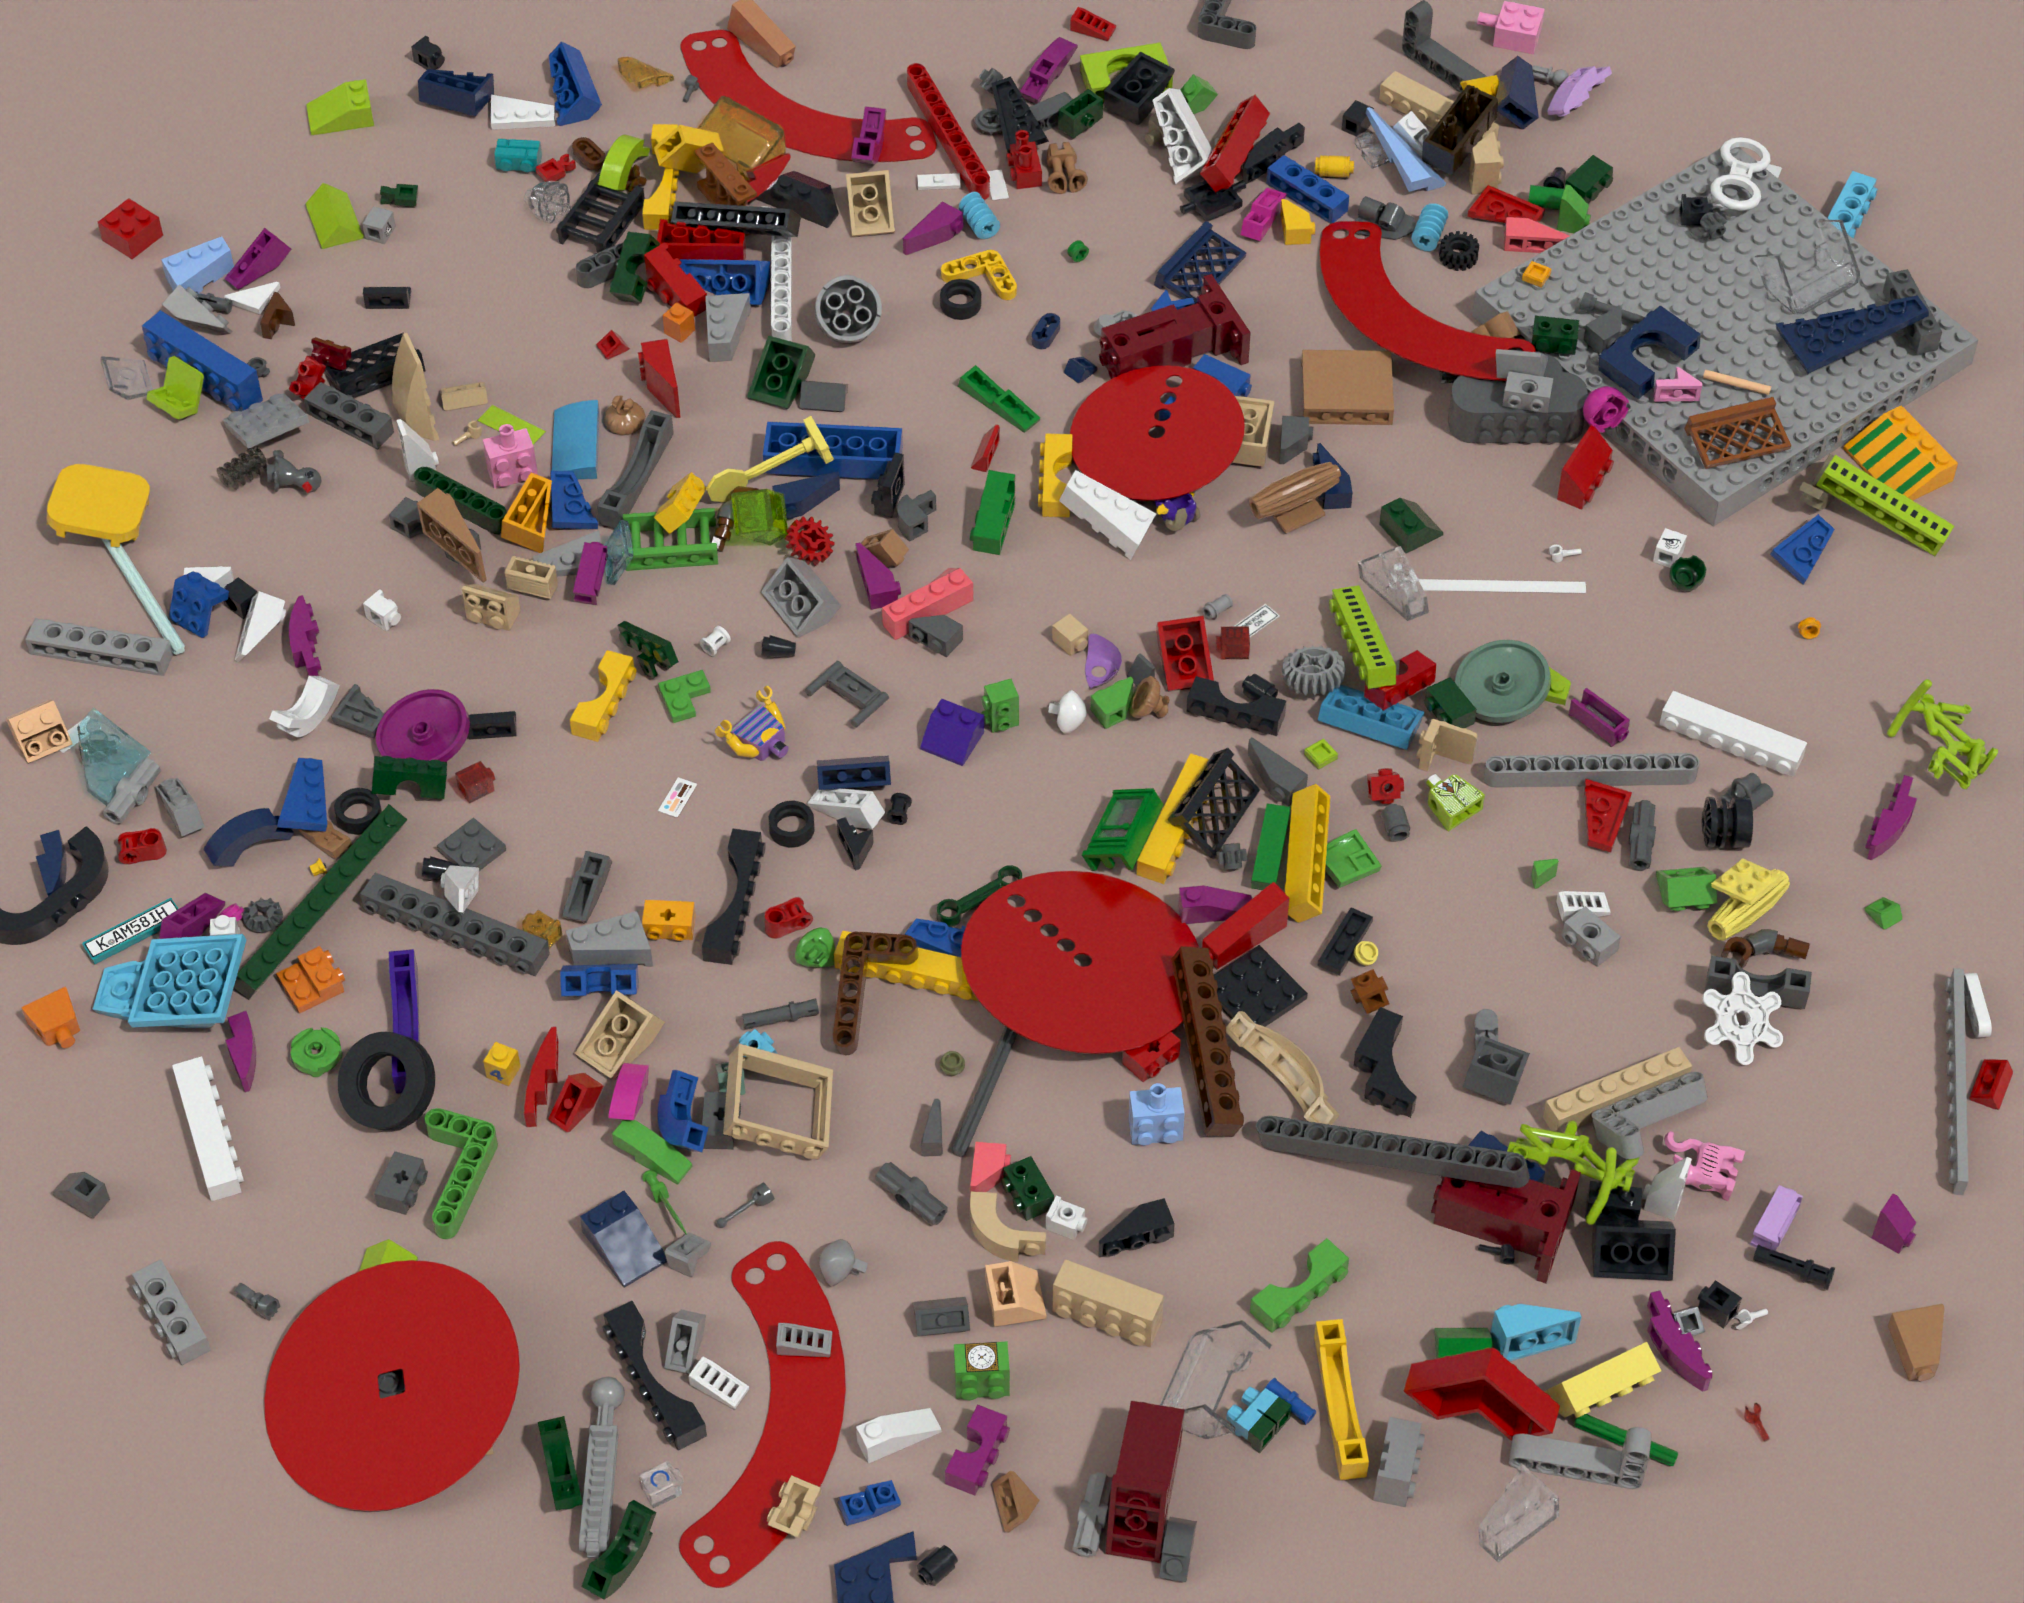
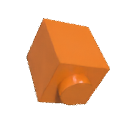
(678, 322)

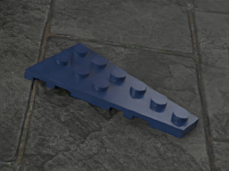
(1845, 331)

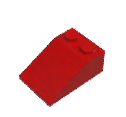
(659, 373)
(1184, 651)

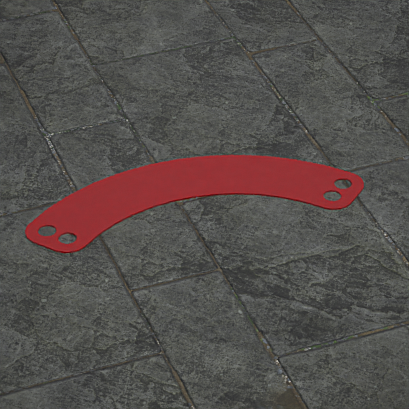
(728, 74)
(1372, 304)
(800, 1422)

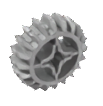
(1313, 670)

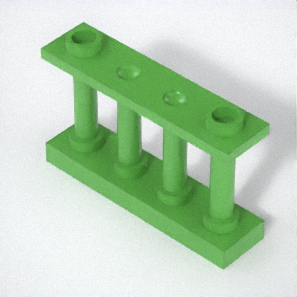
(672, 556)

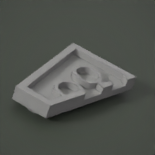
(567, 556)

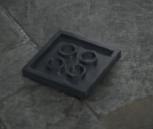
(1258, 988)

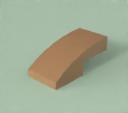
(330, 842)

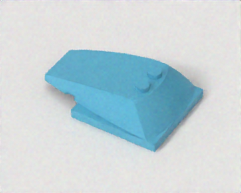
(177, 985)

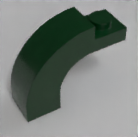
(560, 1463)
(616, 1564)

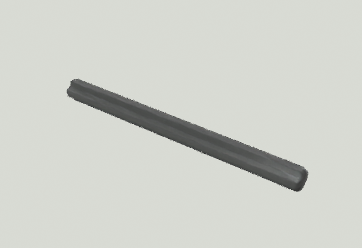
(984, 1092)

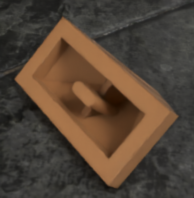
(1013, 1500)

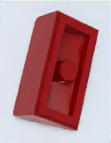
(986, 449)
(1992, 1083)

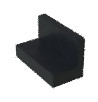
(387, 297)
(492, 725)

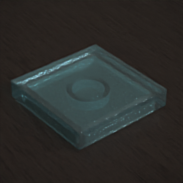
(619, 552)

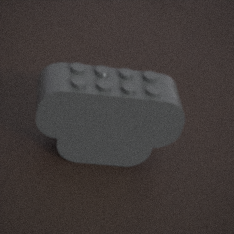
(1479, 417)

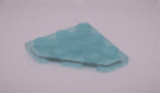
(107, 755)

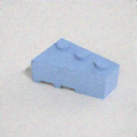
(198, 265)

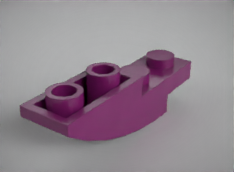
(1046, 68)
(303, 637)
(1892, 820)
(1676, 1348)

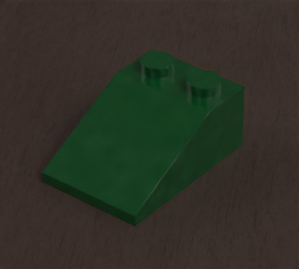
(781, 372)

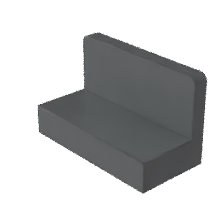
(823, 395)
(942, 1316)

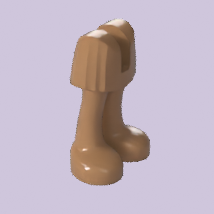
(1065, 158)

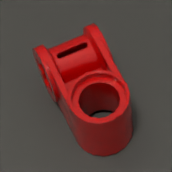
(142, 845)
(787, 918)

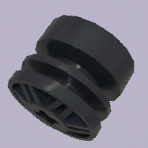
(1723, 822)

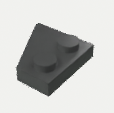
(358, 713)

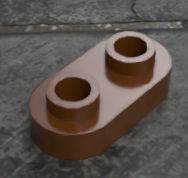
(588, 153)

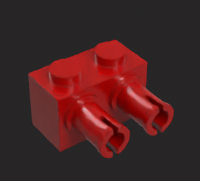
(1025, 162)

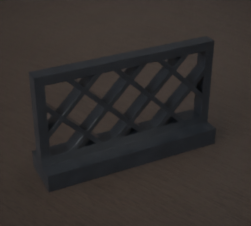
(374, 375)
(1203, 787)

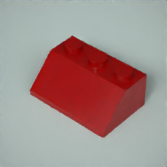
(1585, 469)

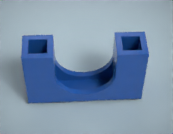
(1234, 379)

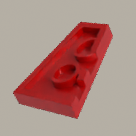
(1498, 205)
(1604, 813)

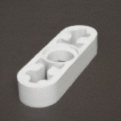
(1976, 1006)

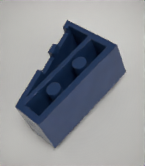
(456, 92)

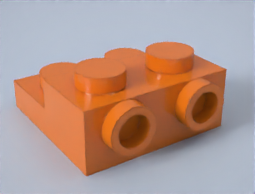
(311, 979)

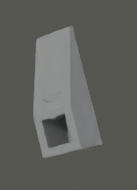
(190, 311)
(180, 806)

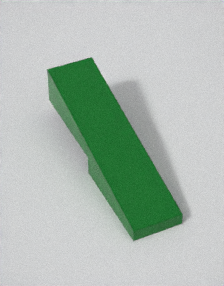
(1001, 402)
(1270, 846)

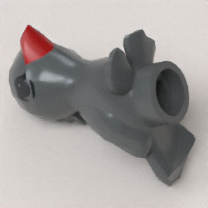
(285, 473)

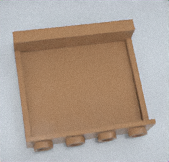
(1347, 387)

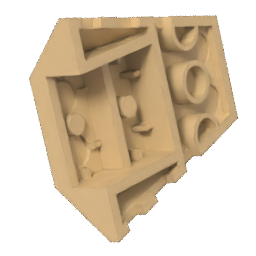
(410, 391)

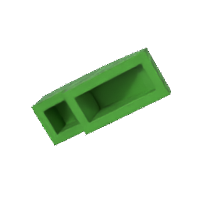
(651, 1150)

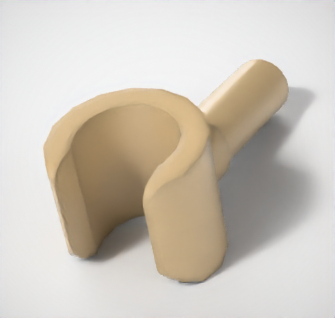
(472, 432)

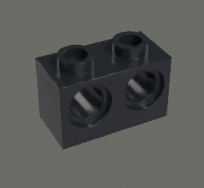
(1619, 1203)

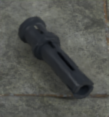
(1806, 1269)

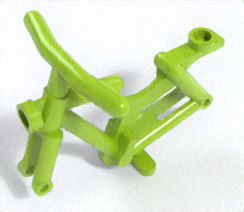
(1974, 749)
(1574, 1148)

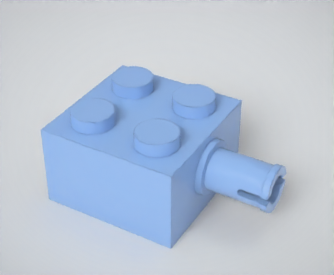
(1156, 1115)

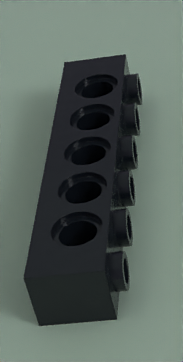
(738, 218)

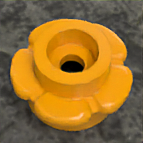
(1812, 631)

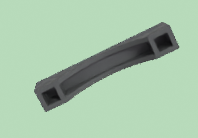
(652, 442)

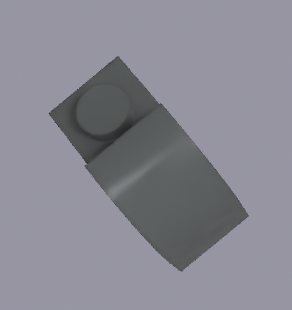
(913, 514)
(1177, 1549)

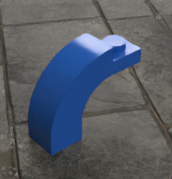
(675, 1113)

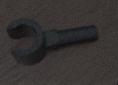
(1505, 1251)

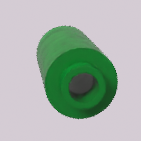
(1546, 196)

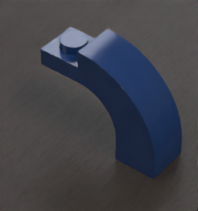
(241, 832)

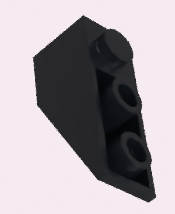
(1143, 1226)

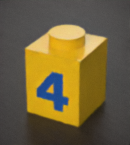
(502, 1063)

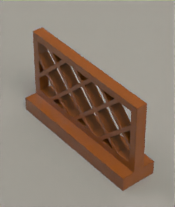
(1728, 418)

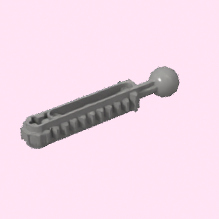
(600, 1469)

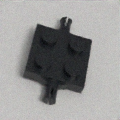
(1211, 203)

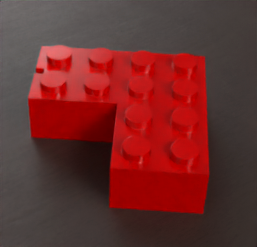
(1482, 1384)

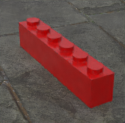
(1235, 143)

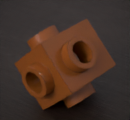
(1370, 991)

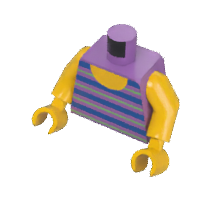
(759, 732)

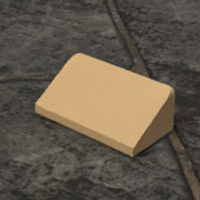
(464, 396)

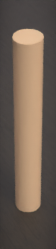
(1737, 382)

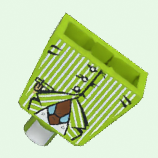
(1453, 800)

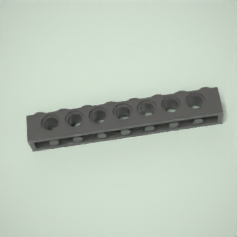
(417, 907)

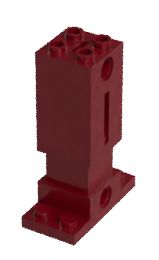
(1176, 335)

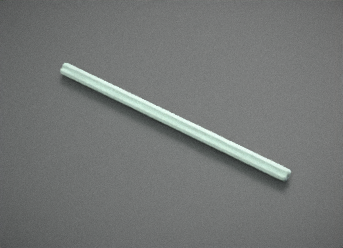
(146, 597)

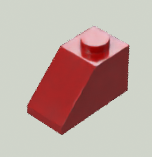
(575, 1100)

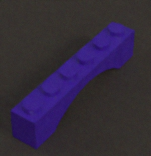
(405, 1005)

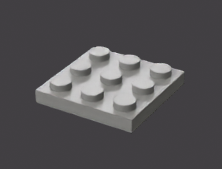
(265, 420)

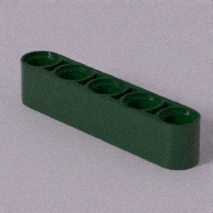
(471, 504)

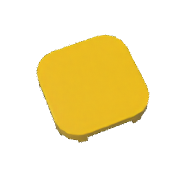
(98, 503)

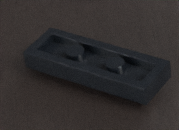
(1344, 941)

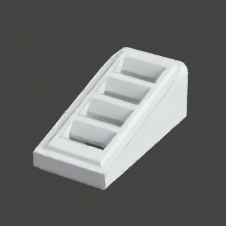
(1567, 898)
(714, 1370)

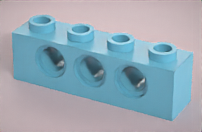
(1854, 201)

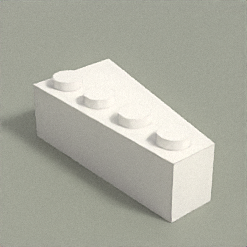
(1108, 512)

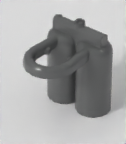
(1750, 787)

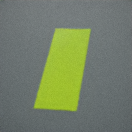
(496, 417)

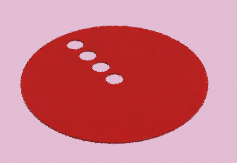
(1198, 443)

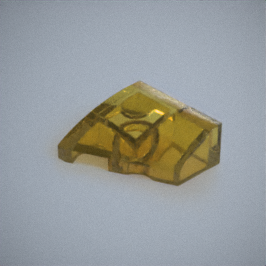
(642, 73)

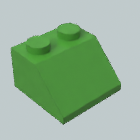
(1687, 887)

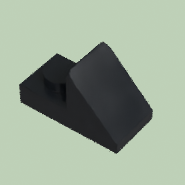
(856, 845)

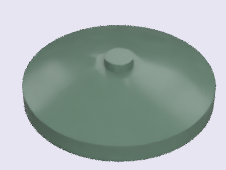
(1504, 680)

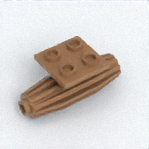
(1293, 497)

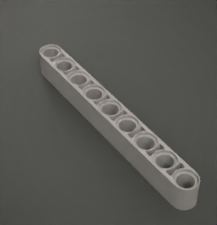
(1601, 768)

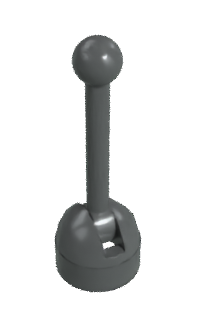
(761, 1195)

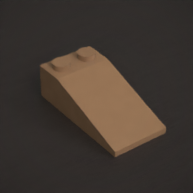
(446, 527)

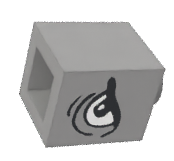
(379, 225)

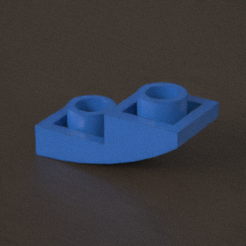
(874, 1501)

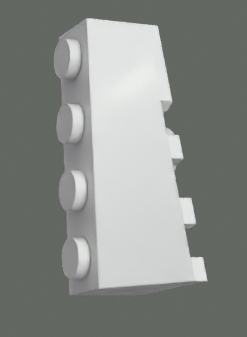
(1182, 135)

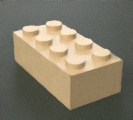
(1107, 1303)

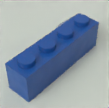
(573, 85)

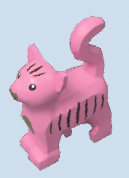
(1709, 1162)

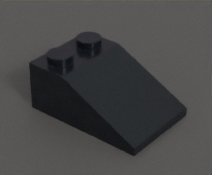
(1136, 87)

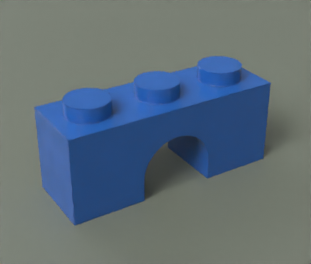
(583, 979)

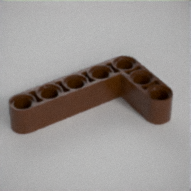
(857, 980)

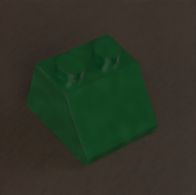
(1408, 524)

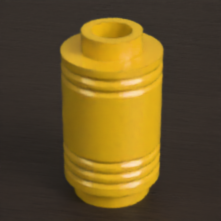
(1334, 166)

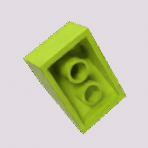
(341, 109)

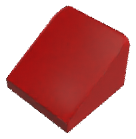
(612, 345)

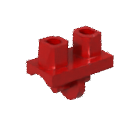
(309, 377)

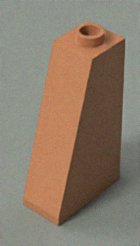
(760, 33)

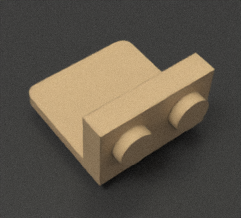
(1446, 741)

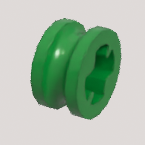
(1078, 251)

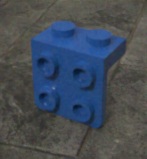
(193, 602)

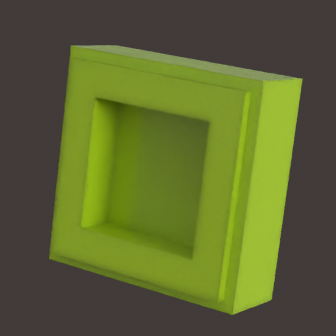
(1321, 754)

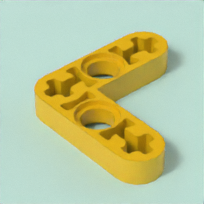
(990, 264)

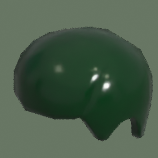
(1687, 573)

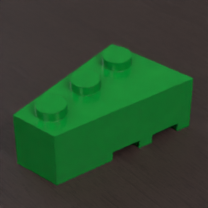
(994, 513)

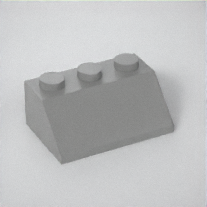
(800, 597)

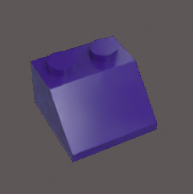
(952, 732)

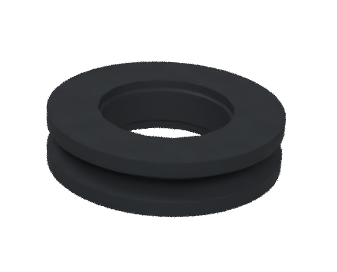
(355, 1072)

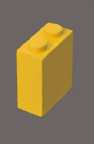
(678, 148)

